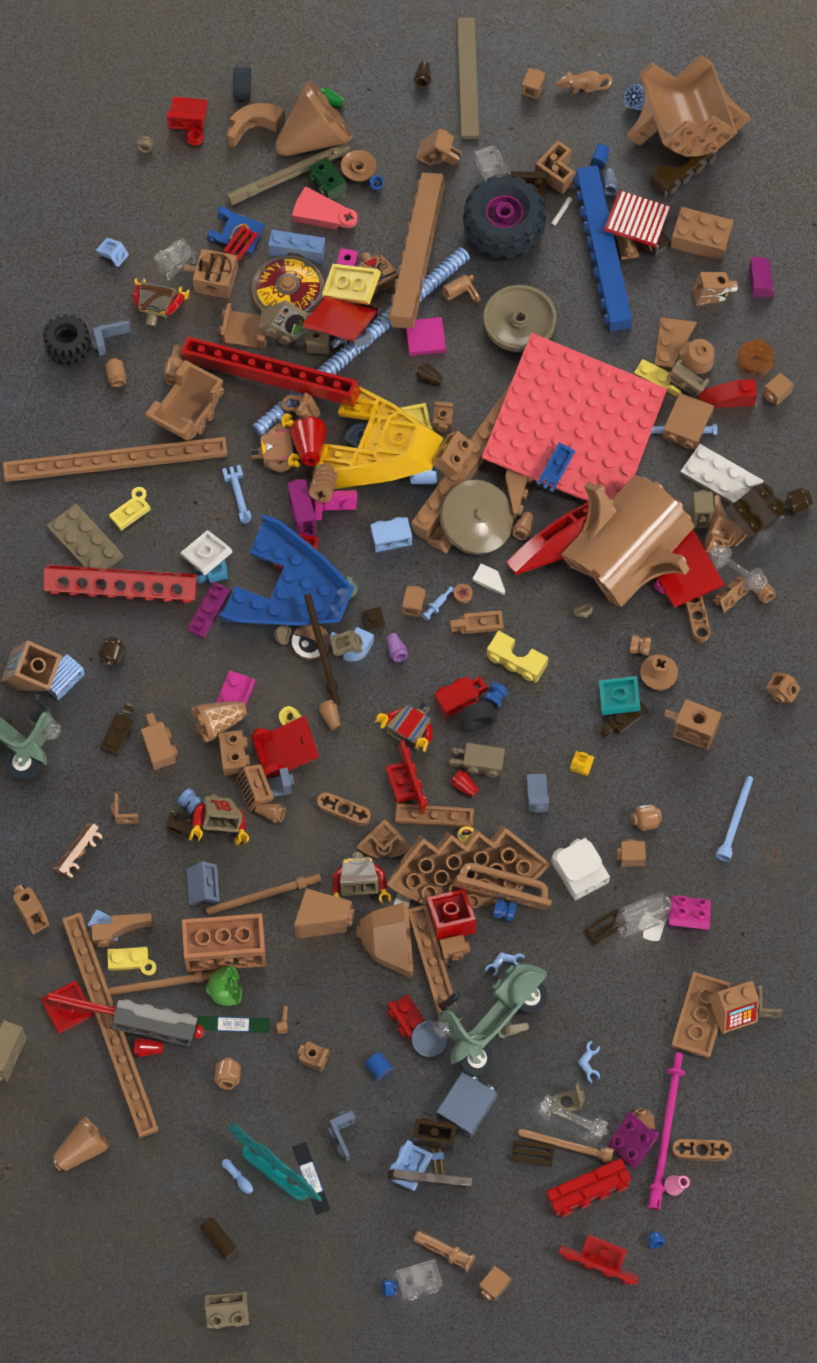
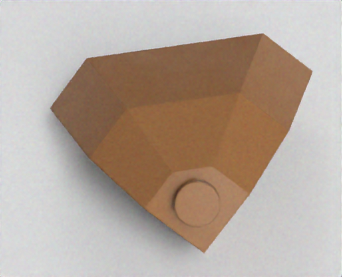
(387, 937)

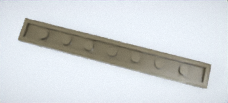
(468, 78)

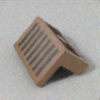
(254, 786)

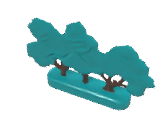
(270, 1166)

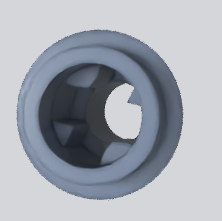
(609, 182)

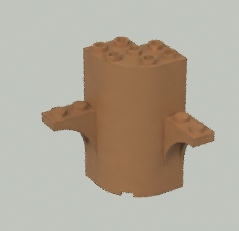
(687, 110)
(629, 538)

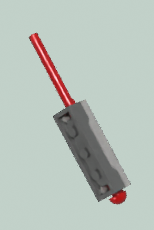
(143, 1019)

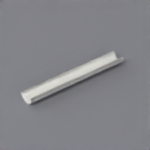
(561, 211)

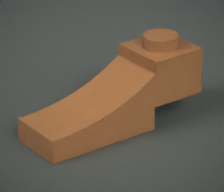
(105, 933)

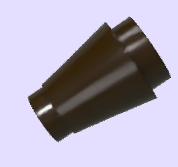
(422, 77)
(429, 374)

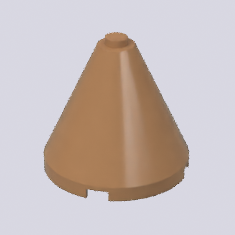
(312, 124)

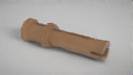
(453, 1254)

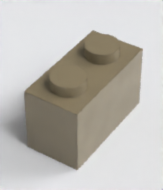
(702, 509)

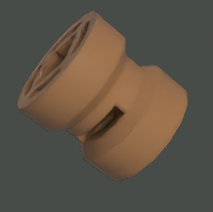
(644, 647)

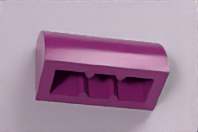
(761, 277)

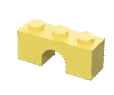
(529, 666)

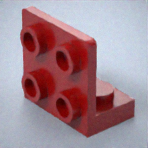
(187, 113)

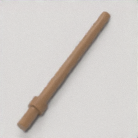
(300, 883)
(198, 977)

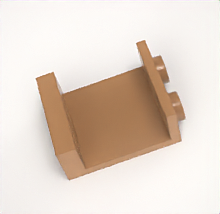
(241, 329)
(687, 421)

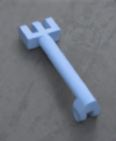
(244, 515)

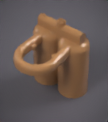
(460, 286)
(306, 407)

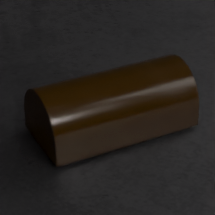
(219, 1238)

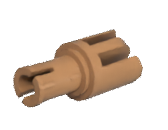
(173, 364)

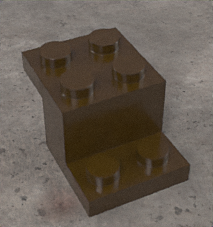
(756, 509)

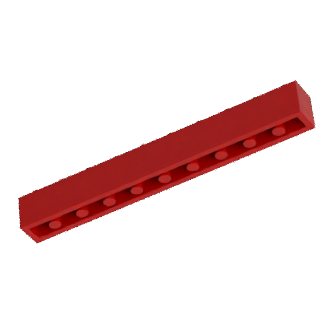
(271, 371)

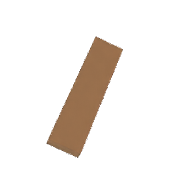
(434, 816)

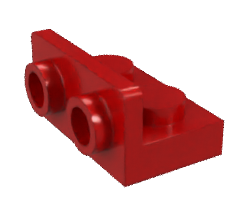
(406, 1015)

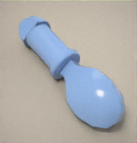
(243, 1184)

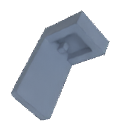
(106, 331)
(281, 785)
(537, 793)
(341, 1121)

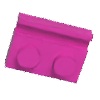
(236, 688)

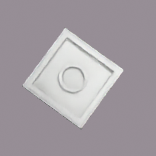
(206, 552)

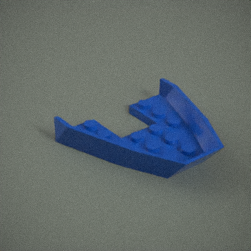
(303, 573)

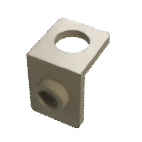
(772, 1013)
(577, 1097)

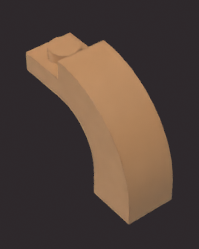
(254, 115)

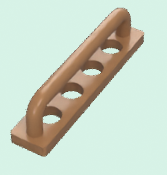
(496, 891)

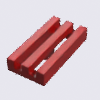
(248, 232)

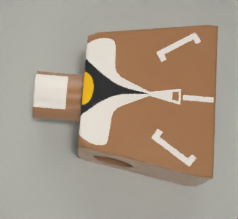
(712, 288)

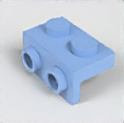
(411, 1159)

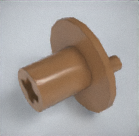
(659, 672)

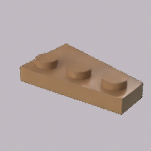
(671, 338)

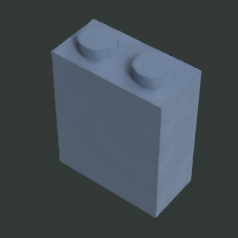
(467, 1104)

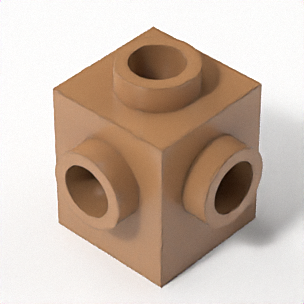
(783, 687)

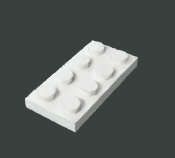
(718, 475)

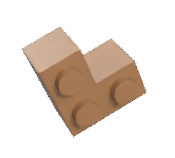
(555, 164)

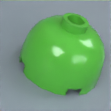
(223, 986)

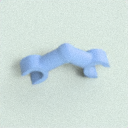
(499, 960)
(583, 1062)

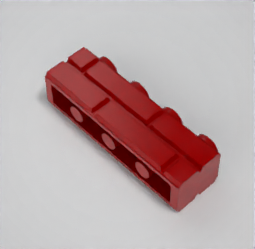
(588, 1187)

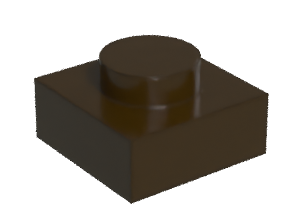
(373, 618)

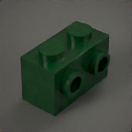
(327, 179)

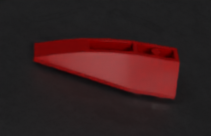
(550, 542)

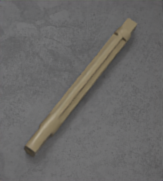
(285, 174)

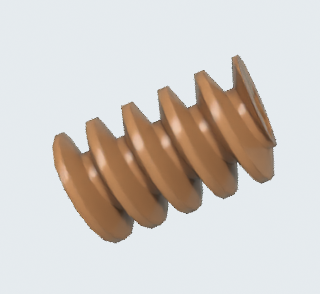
(323, 483)

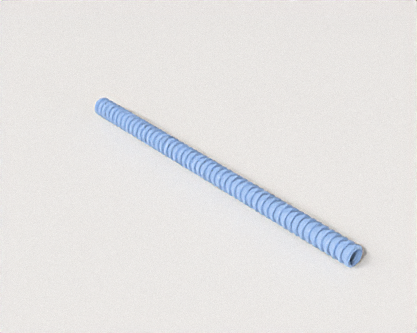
(375, 328)

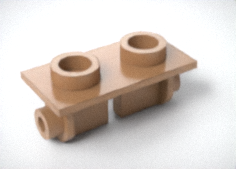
(626, 247)
(728, 599)

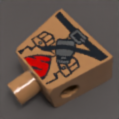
(388, 272)

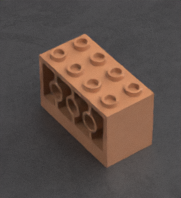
(224, 942)

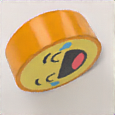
(463, 833)

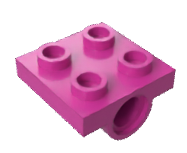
(690, 912)

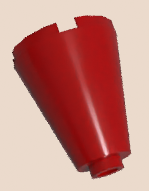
(309, 439)

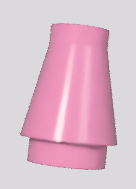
(676, 1184)

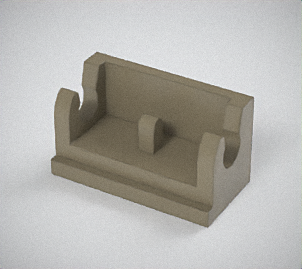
(686, 379)

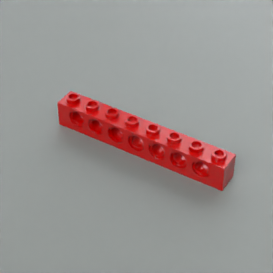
(187, 581)

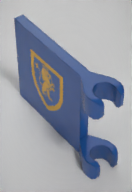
(232, 226)

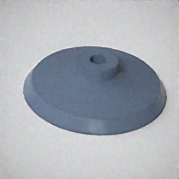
(427, 1041)

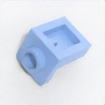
(113, 250)

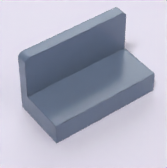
(203, 883)

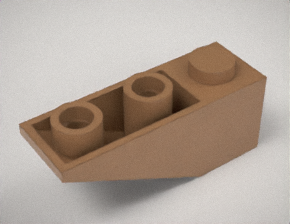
(516, 491)

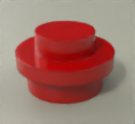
(194, 137)

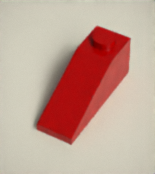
(731, 394)

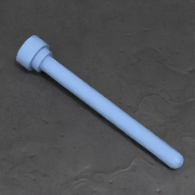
(725, 851)

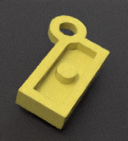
(130, 510)
(130, 959)

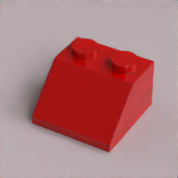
(451, 914)

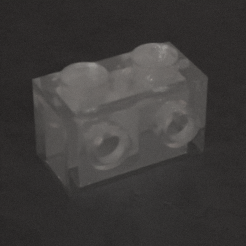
(490, 162)
(172, 259)
(418, 1276)

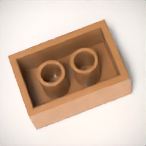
(702, 233)

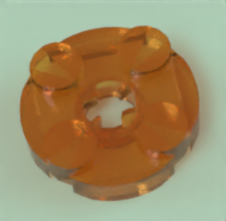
(760, 348)

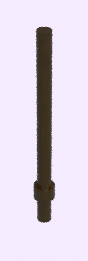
(331, 685)

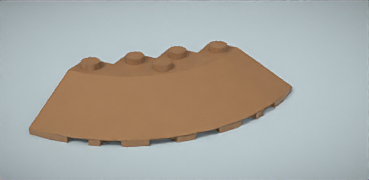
(431, 869)

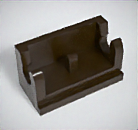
(182, 825)

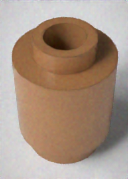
(115, 372)

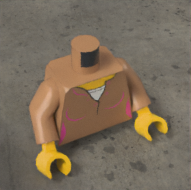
(277, 447)

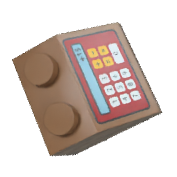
(735, 1007)

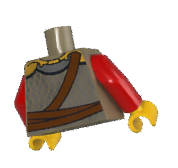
(157, 300)
(359, 877)

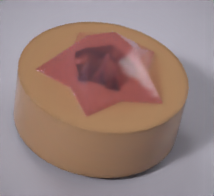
(462, 593)

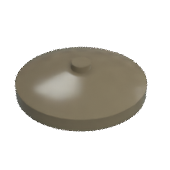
(517, 313)
(476, 517)

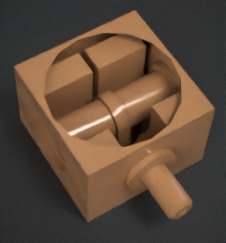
(214, 273)
(695, 724)

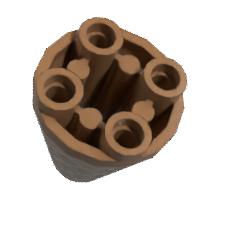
(217, 718)

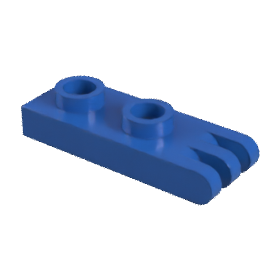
(556, 466)

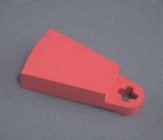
(321, 211)

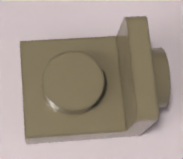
(346, 642)

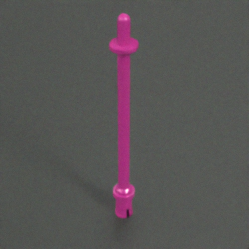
(657, 1188)

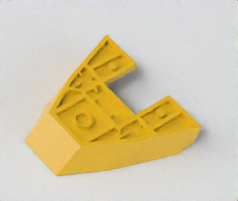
(390, 448)

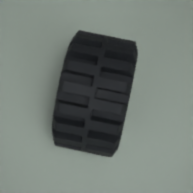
(63, 327)

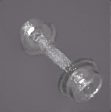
(754, 580)
(549, 1107)

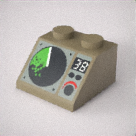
(283, 322)

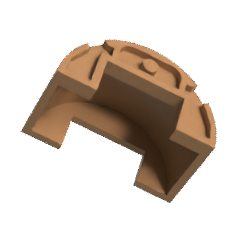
(188, 402)

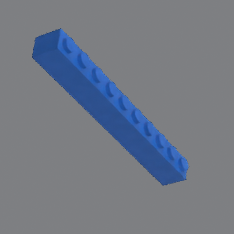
(603, 249)

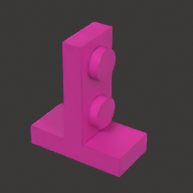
(340, 501)

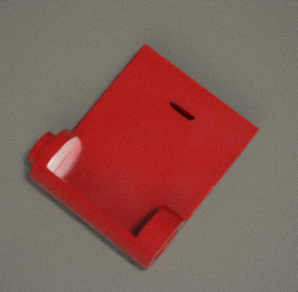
(284, 747)

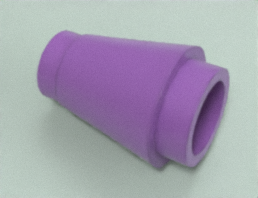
(397, 649)

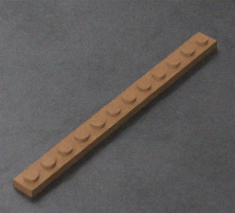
(115, 459)
(114, 1039)

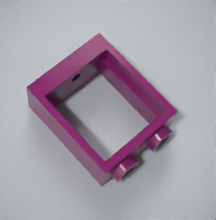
(301, 507)

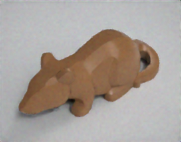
(587, 80)

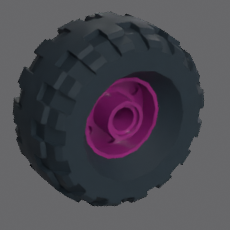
(504, 216)

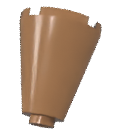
(80, 1145)

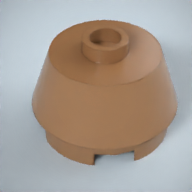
(697, 356)

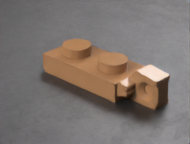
(478, 622)

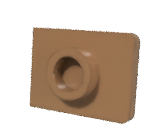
(120, 818)

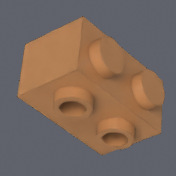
(453, 453)
(232, 752)

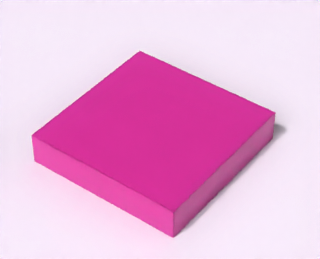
(426, 337)

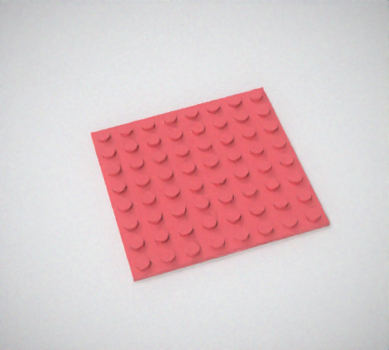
(580, 404)

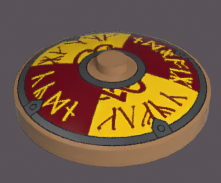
(289, 280)

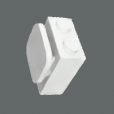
(580, 868)

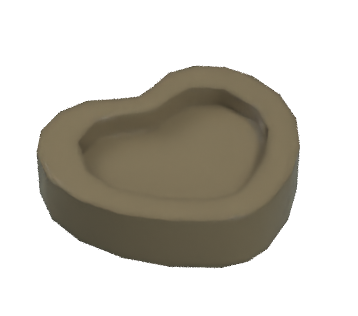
(583, 611)
(282, 634)

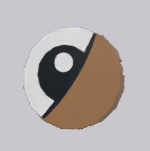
(305, 643)

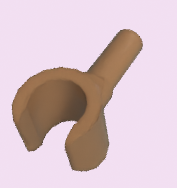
(282, 1026)

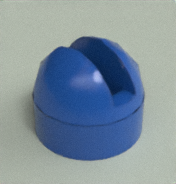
(373, 181)
(655, 1240)
(388, 1287)

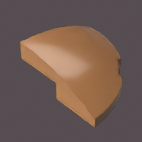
(723, 532)
(384, 842)

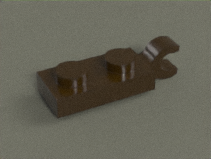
(622, 721)
(118, 731)

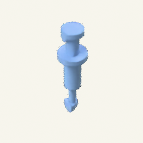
(433, 607)

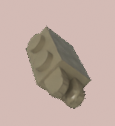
(479, 759)

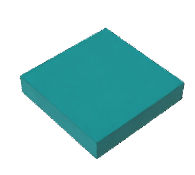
(619, 695)

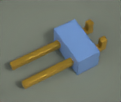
(436, 1157)

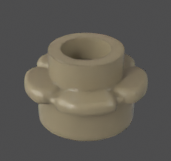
(145, 144)

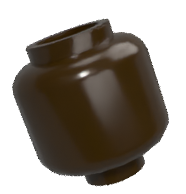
(798, 500)
(111, 651)

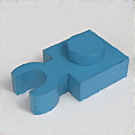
(216, 574)

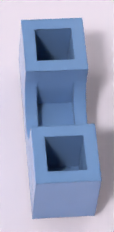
(308, 246)

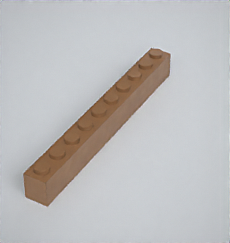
(417, 250)
(429, 516)

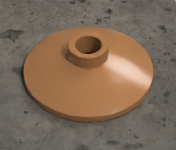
(358, 159)

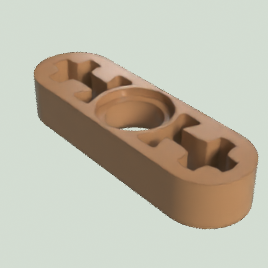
(347, 817)
(707, 1143)

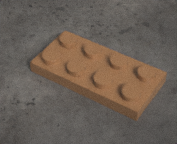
(697, 1022)

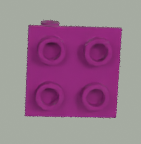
(633, 1139)

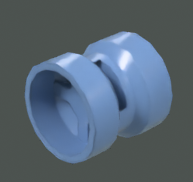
(189, 800)

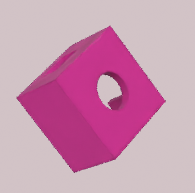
(347, 253)

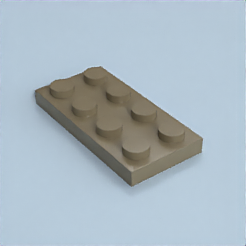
(84, 539)

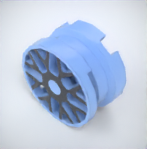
(635, 97)

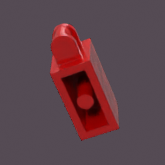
(459, 695)

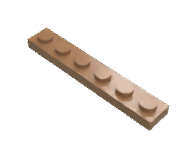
(430, 954)

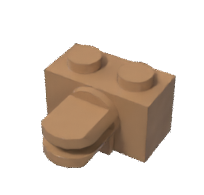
(438, 148)

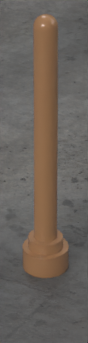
(603, 1154)

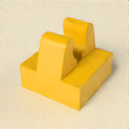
(581, 763)

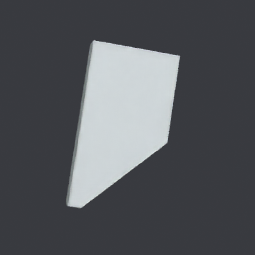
(489, 579)

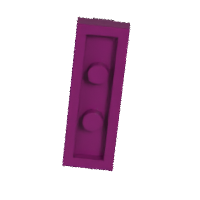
(208, 610)

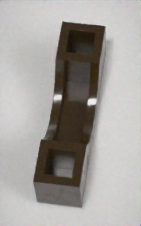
(668, 179)

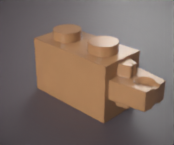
(157, 743)

